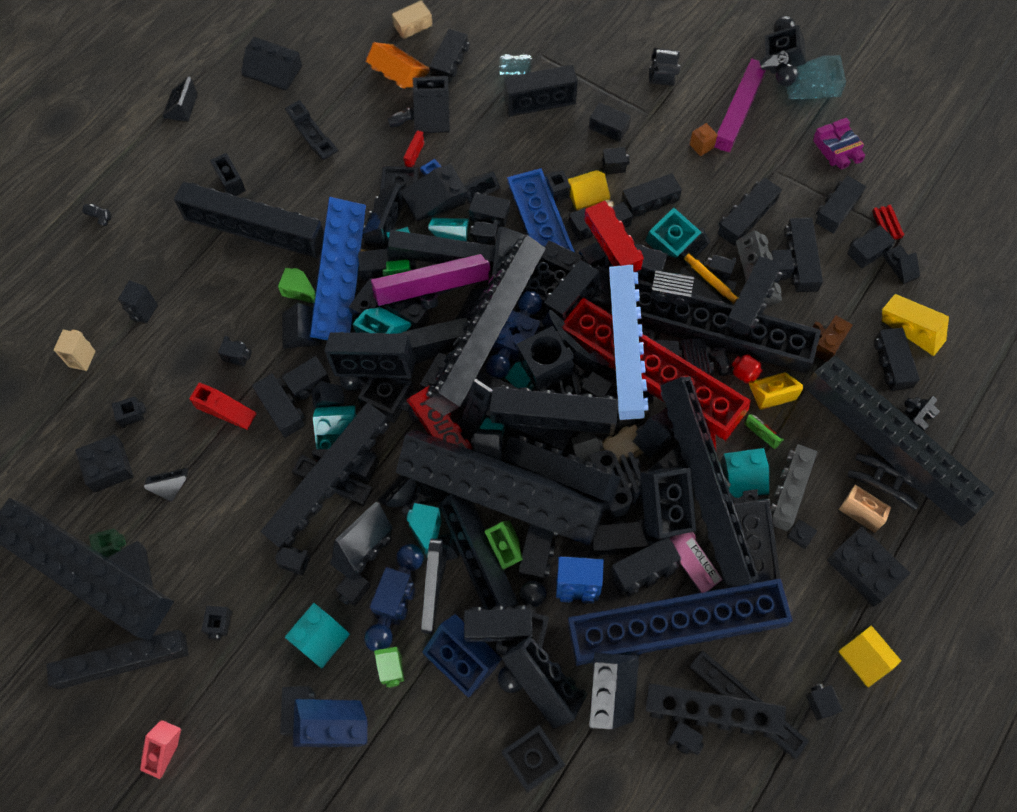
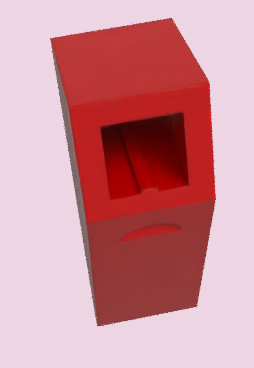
(221, 406)

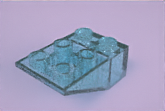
(819, 79)

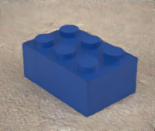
(579, 579)

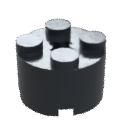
(664, 66)

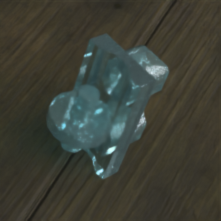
(515, 64)

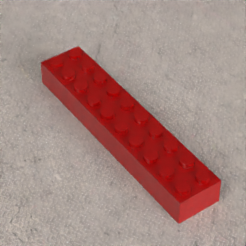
(720, 404)

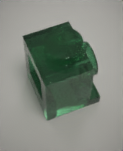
(101, 540)

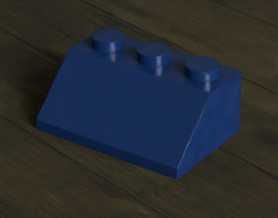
(461, 661)
(329, 723)

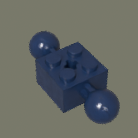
(516, 329)
(392, 597)

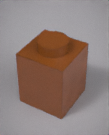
(703, 139)

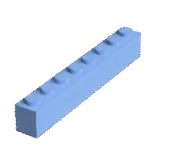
(626, 343)

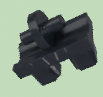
(918, 408)

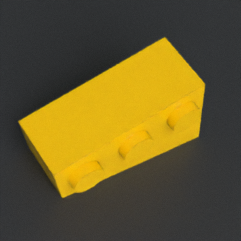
(921, 324)

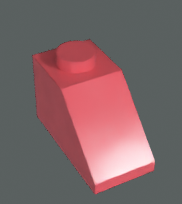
(159, 748)

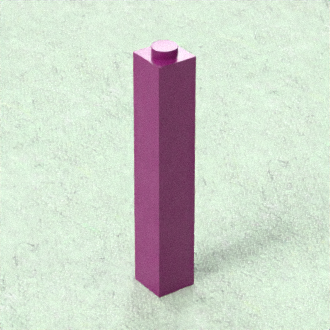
(740, 106)
(430, 279)

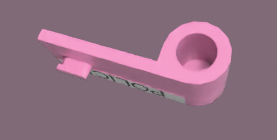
(695, 562)

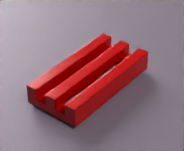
(414, 149)
(890, 221)

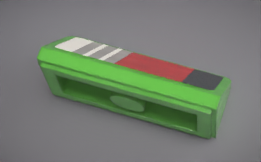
(763, 431)

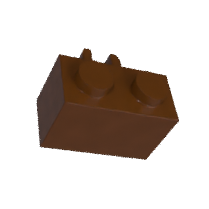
(831, 337)

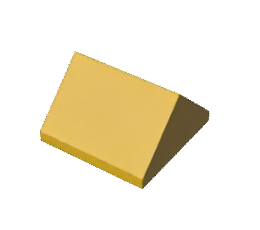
(588, 189)
(775, 390)
(869, 656)

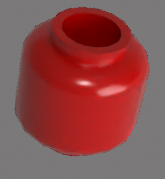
(747, 368)

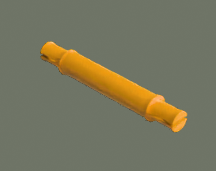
(711, 278)

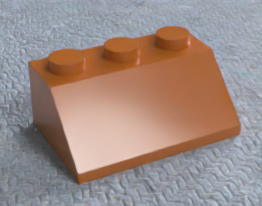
(395, 64)

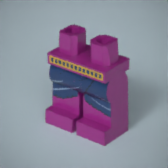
(839, 143)

